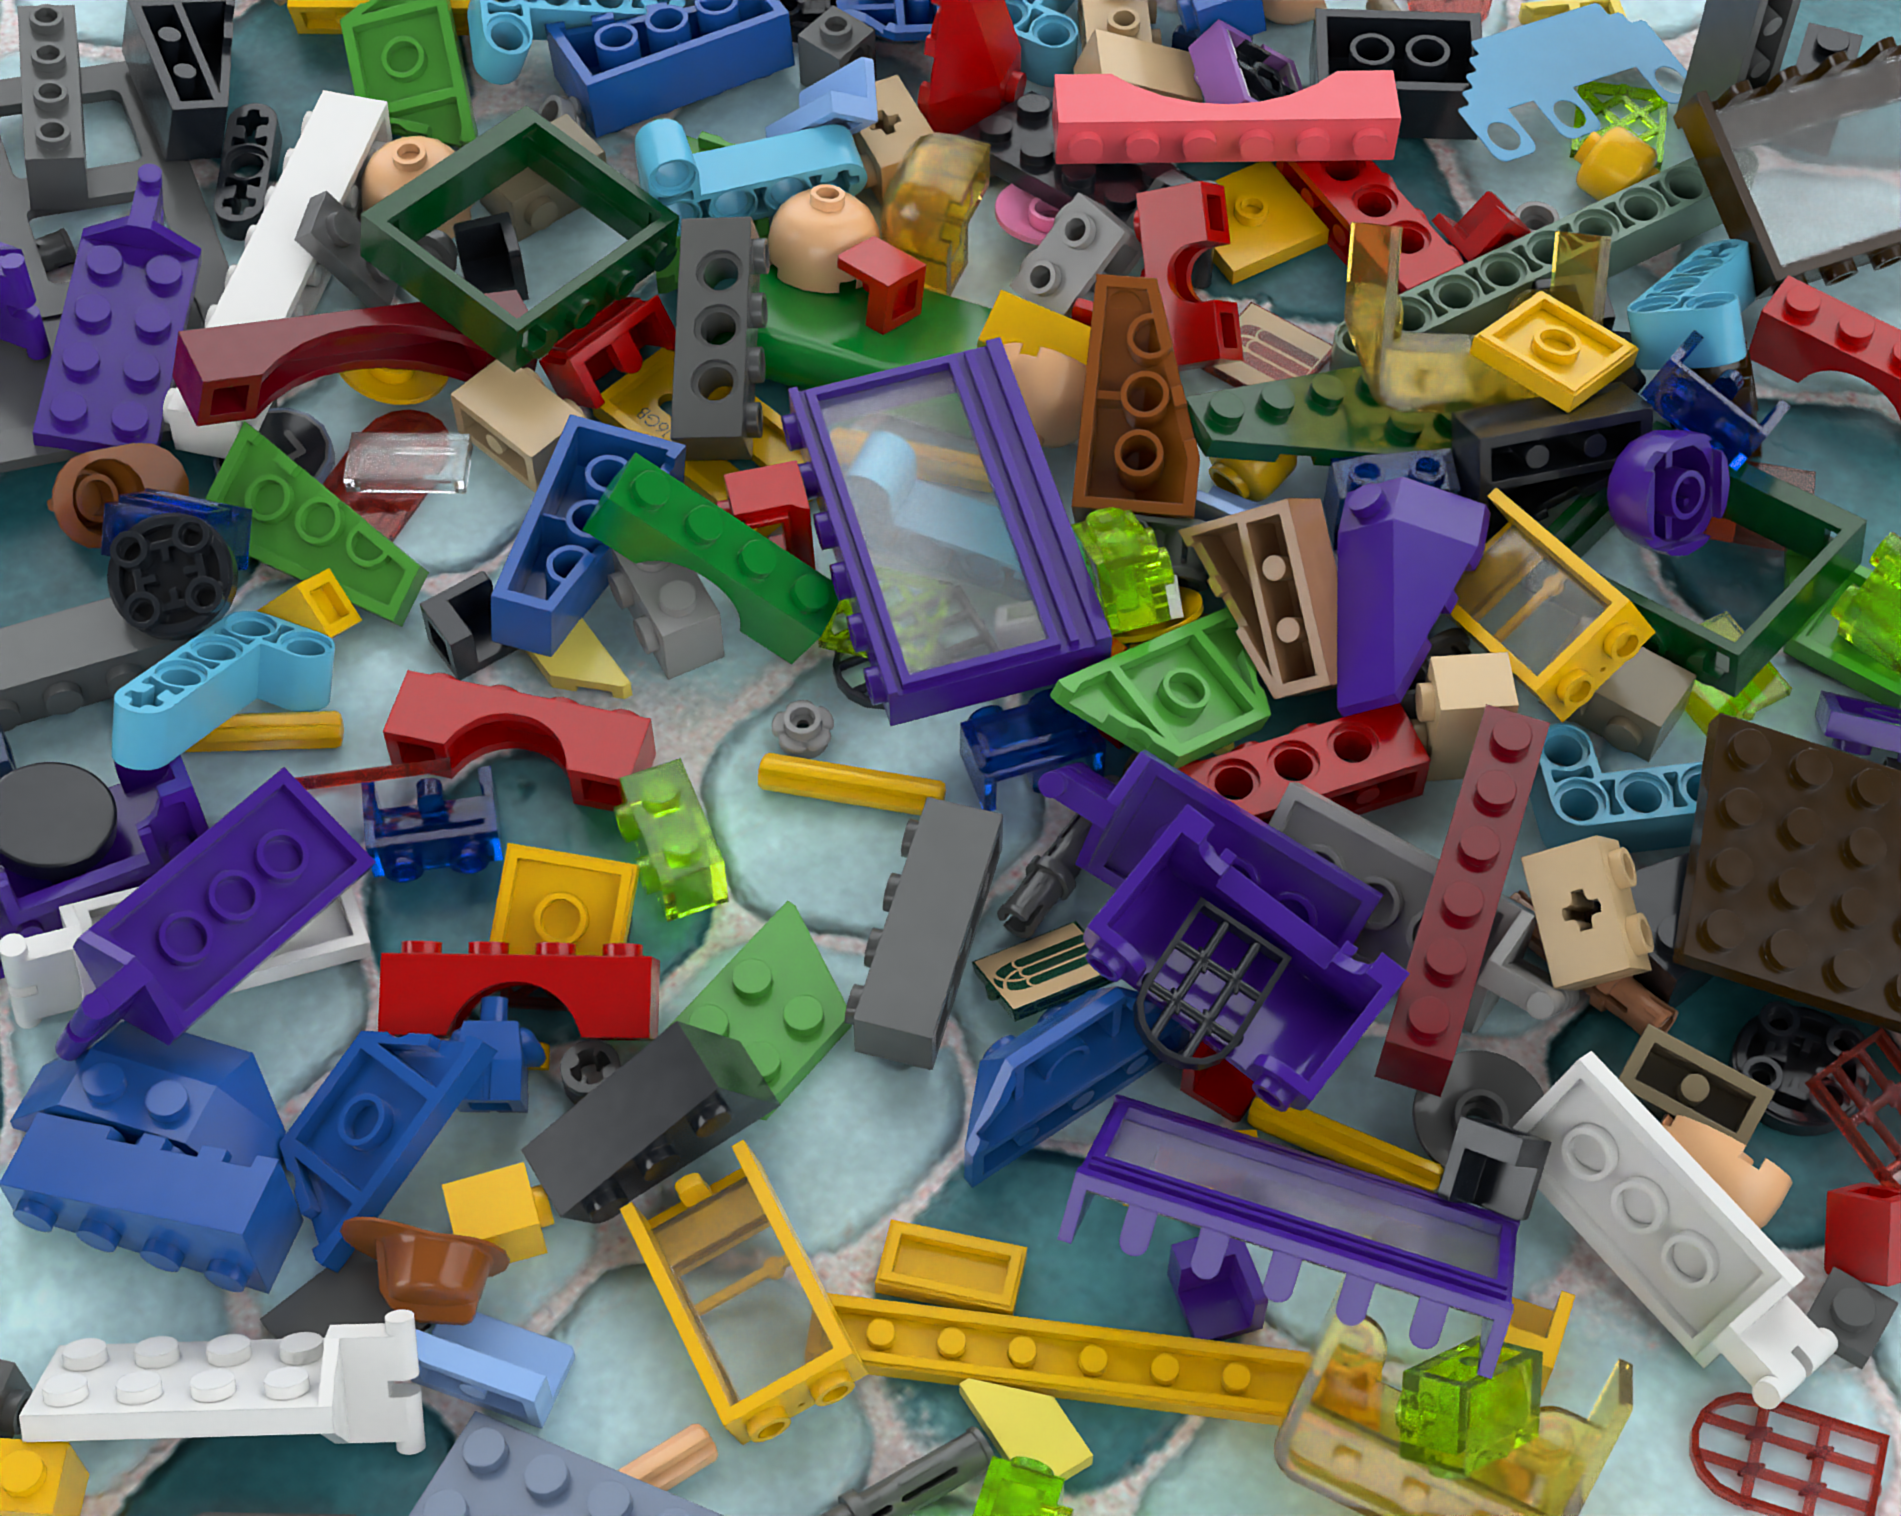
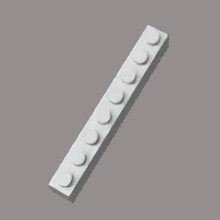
(274, 272)

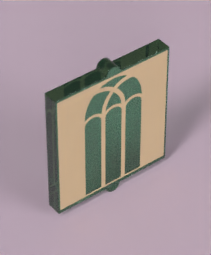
(1039, 972)

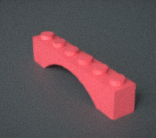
(1116, 122)

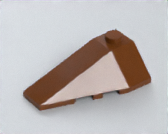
(1134, 414)

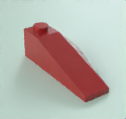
(973, 64)

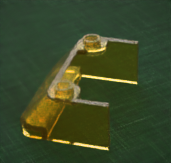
(1435, 369)
(1345, 1440)

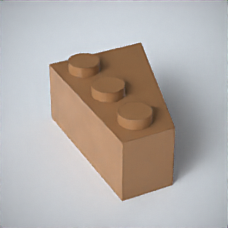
(1280, 588)

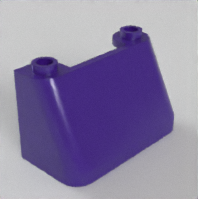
(154, 824)
(1311, 1012)

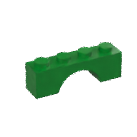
(661, 519)

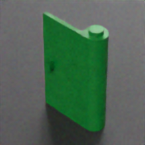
(825, 336)

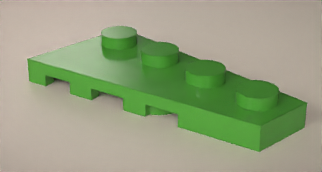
(308, 529)

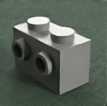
(1081, 244)
(669, 613)

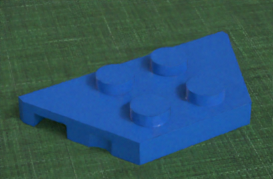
(374, 1126)

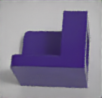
(1223, 1305)

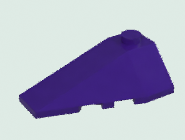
(1395, 575)

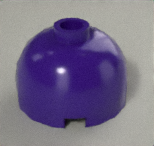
(1668, 490)

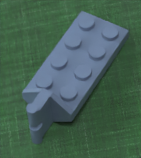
(517, 1474)

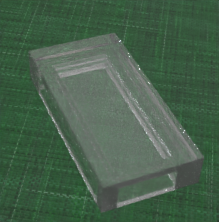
(408, 463)

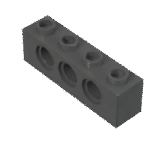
(52, 107)
(708, 254)

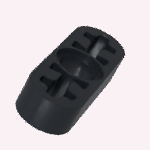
(239, 153)

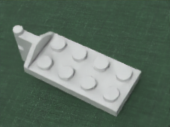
(50, 978)
(1673, 1233)
(236, 1388)

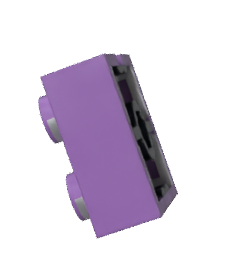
(1238, 71)

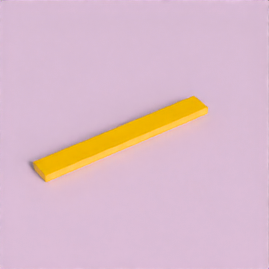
(1072, 1359)

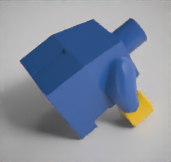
(505, 1079)

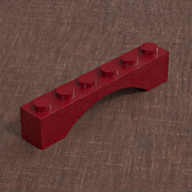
(244, 367)
(1462, 902)

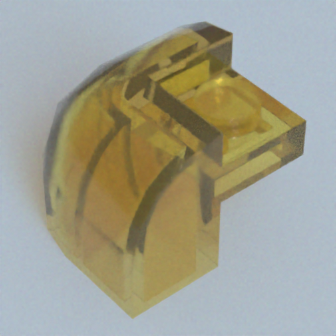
(933, 202)

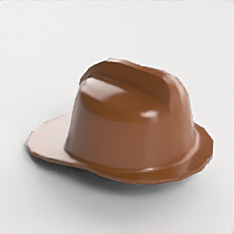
(101, 477)
(425, 1270)

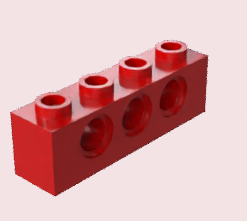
(1363, 193)
(1381, 740)

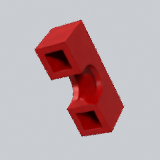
(1174, 230)

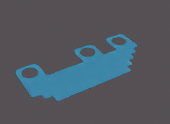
(1548, 60)

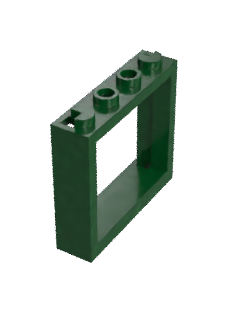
(474, 171)
(1771, 510)

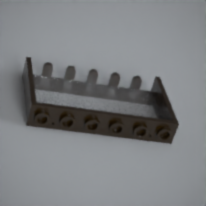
(1807, 166)

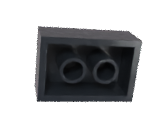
(1422, 49)

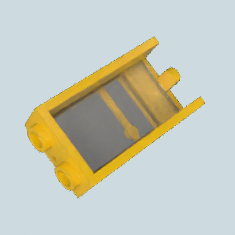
(1548, 612)
(746, 1301)

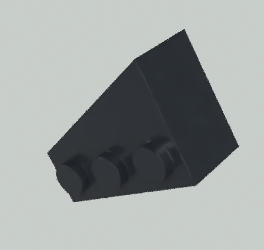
(182, 71)

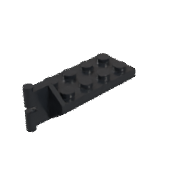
(1025, 156)

